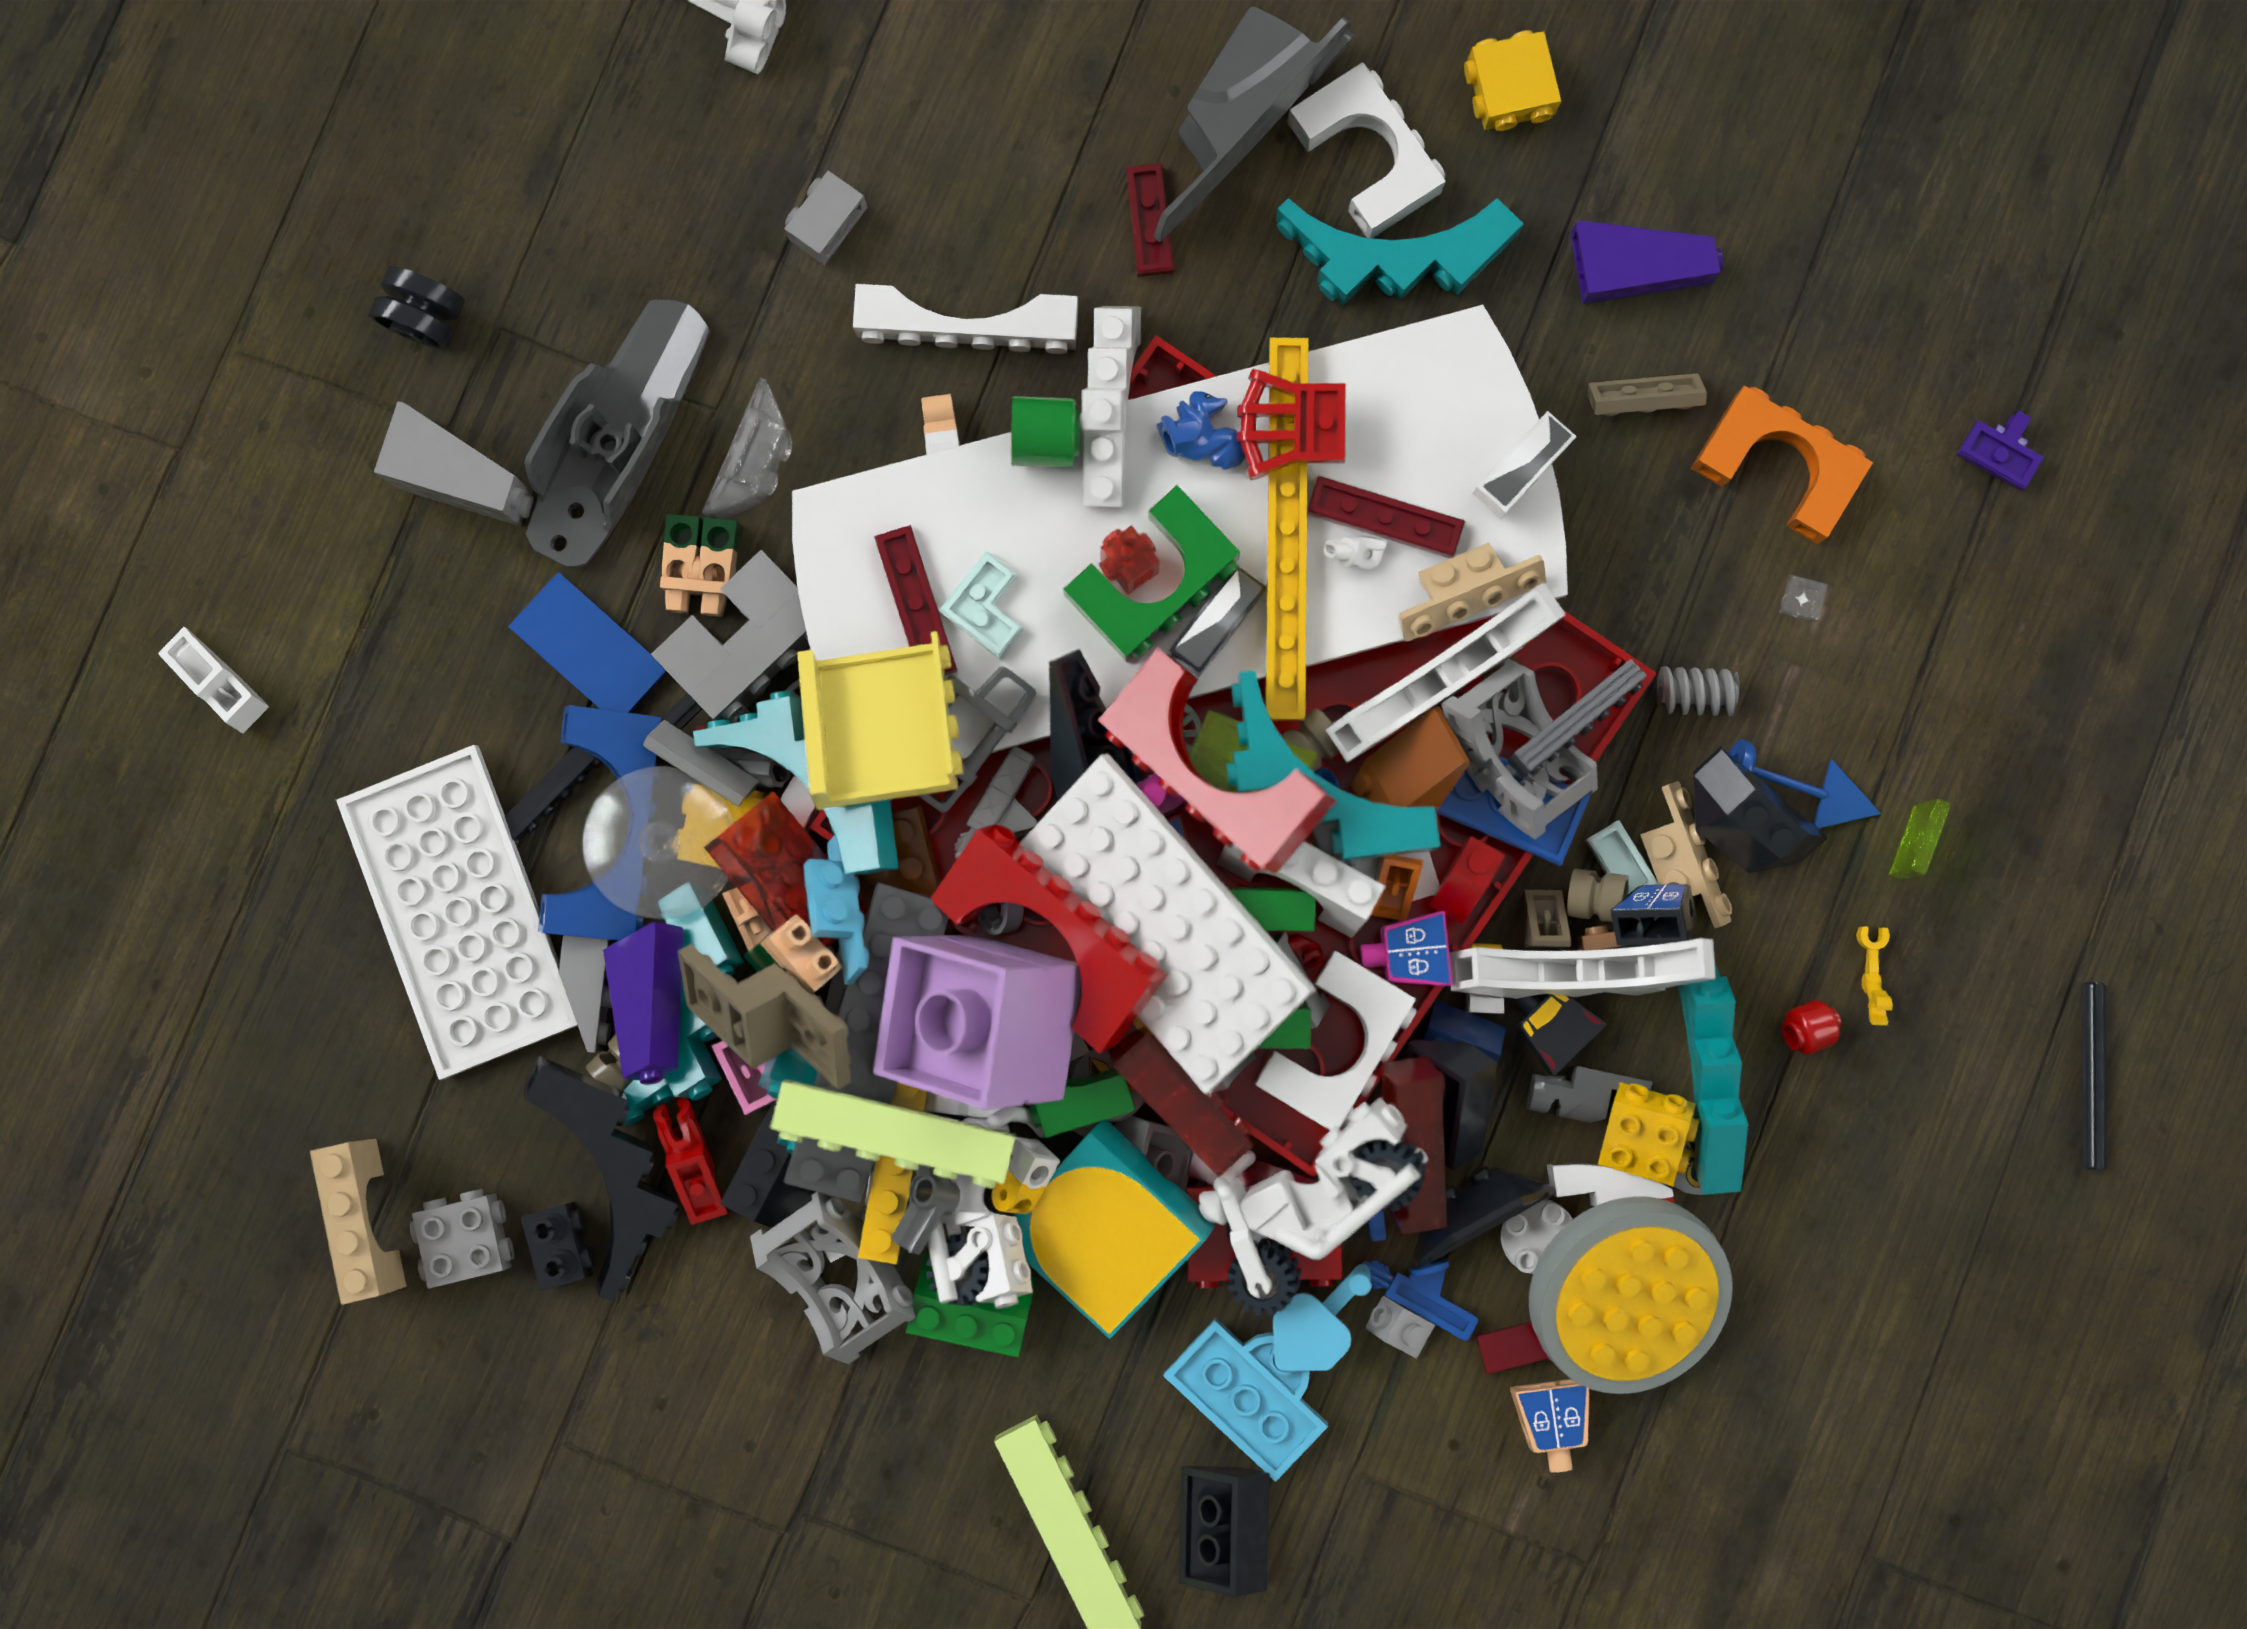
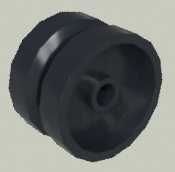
(416, 307)

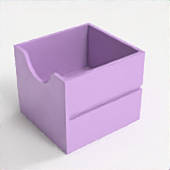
(978, 1020)

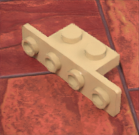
(1467, 587)
(1680, 857)

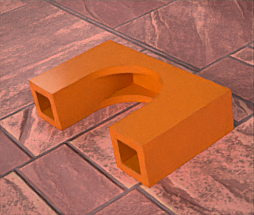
(1833, 467)

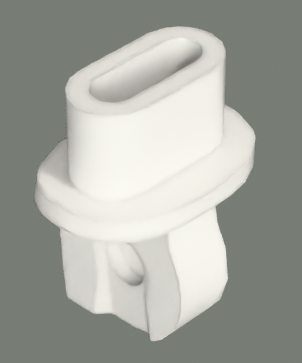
(1356, 550)

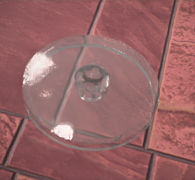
(650, 841)

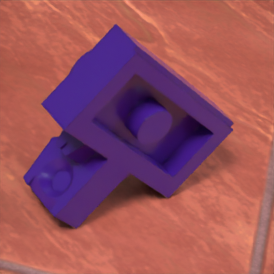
(2002, 451)

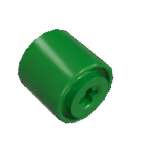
(1044, 431)

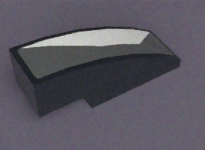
(1217, 621)

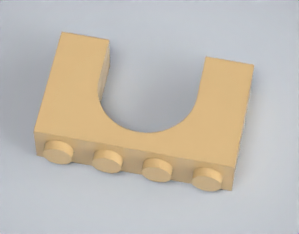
(357, 1260)

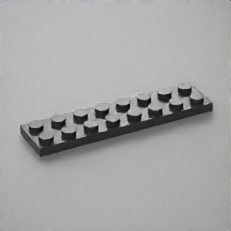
(890, 915)

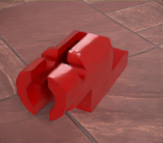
(690, 1163)

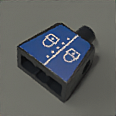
(1655, 915)

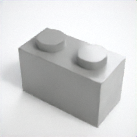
(825, 216)

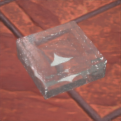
(1803, 598)

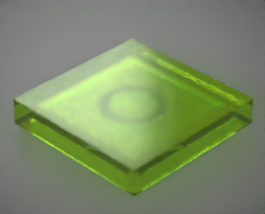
(1920, 839)

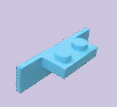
(836, 910)

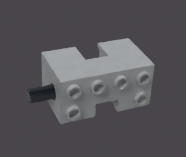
(735, 674)

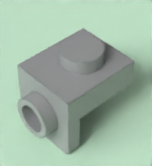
(1399, 1327)

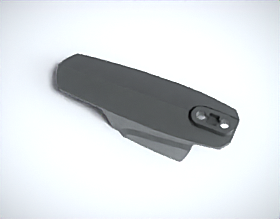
(1245, 95)
(610, 431)

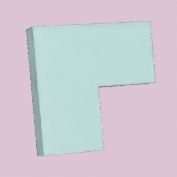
(974, 608)

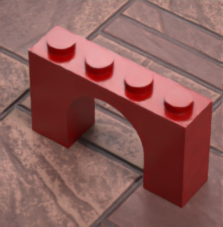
(1214, 1256)

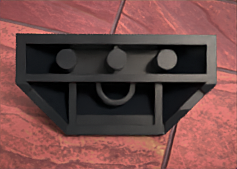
(1749, 817)
(1479, 1206)

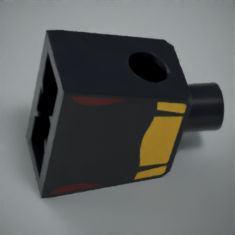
(1556, 1028)

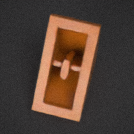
(1400, 880)

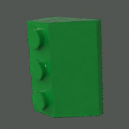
(972, 1326)

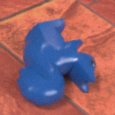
(1194, 434)

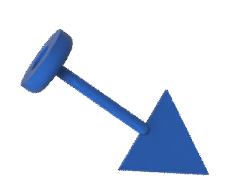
(1839, 798)

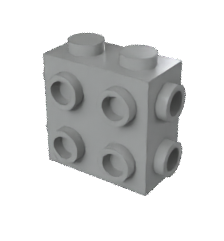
(461, 1238)

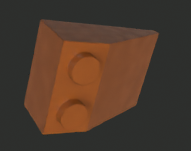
(1414, 766)

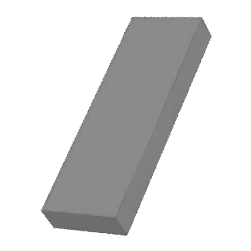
(701, 763)

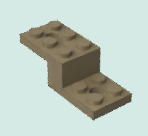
(766, 1016)

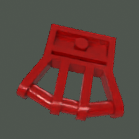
(1318, 423)

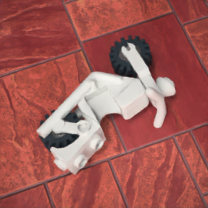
(1314, 1215)
(990, 1259)

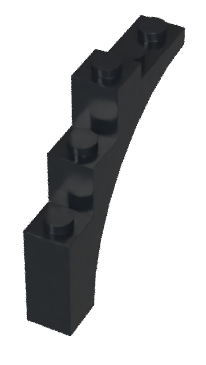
(636, 1207)

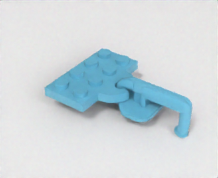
(1260, 1398)

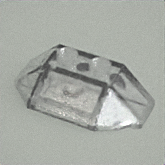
(752, 457)

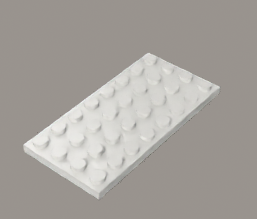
(458, 911)
(1223, 970)

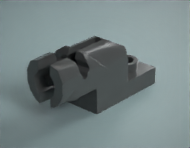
(1579, 1098)

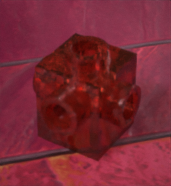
(1128, 558)

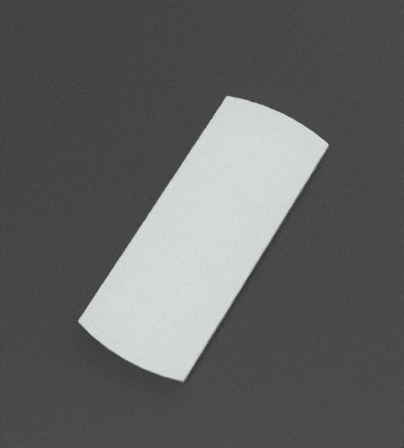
(1423, 426)

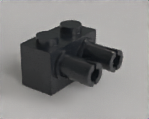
(558, 1246)

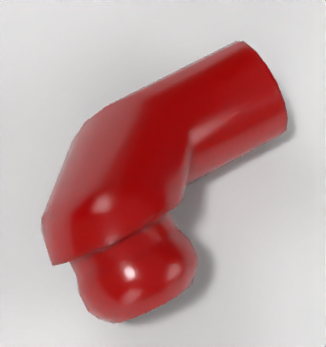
(1306, 950)

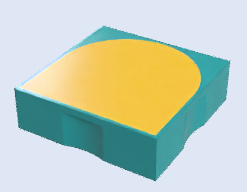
(1110, 1229)

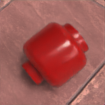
(1811, 1027)

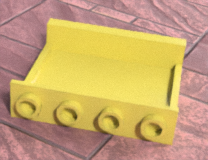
(879, 725)

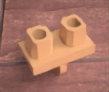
(748, 921)

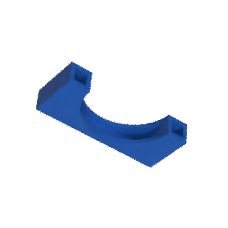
(618, 743)

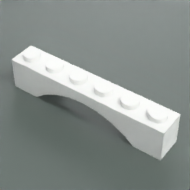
(1041, 323)

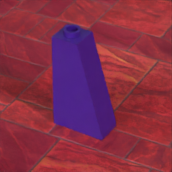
(1640, 261)
(646, 1000)

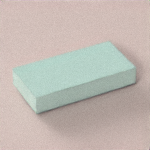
(1620, 856)

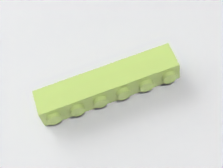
(894, 1132)
(1066, 1528)

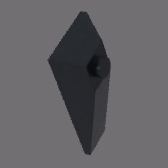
(1075, 732)

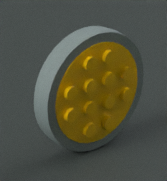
(1630, 1295)

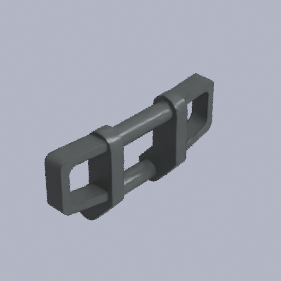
(1001, 726)

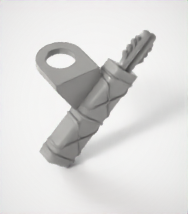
(998, 802)

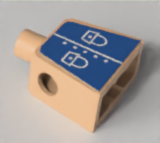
(1553, 1419)

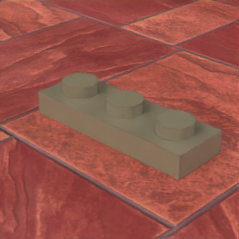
(1647, 394)

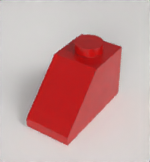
(1466, 879)

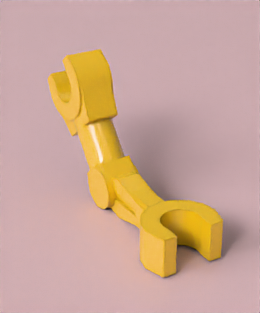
(1871, 980)

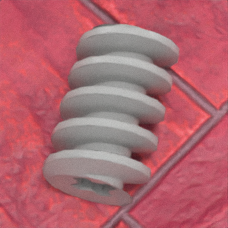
(1698, 690)

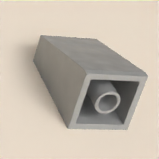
(441, 467)

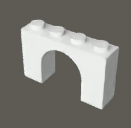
(1360, 102)
(1341, 890)
(1381, 1011)

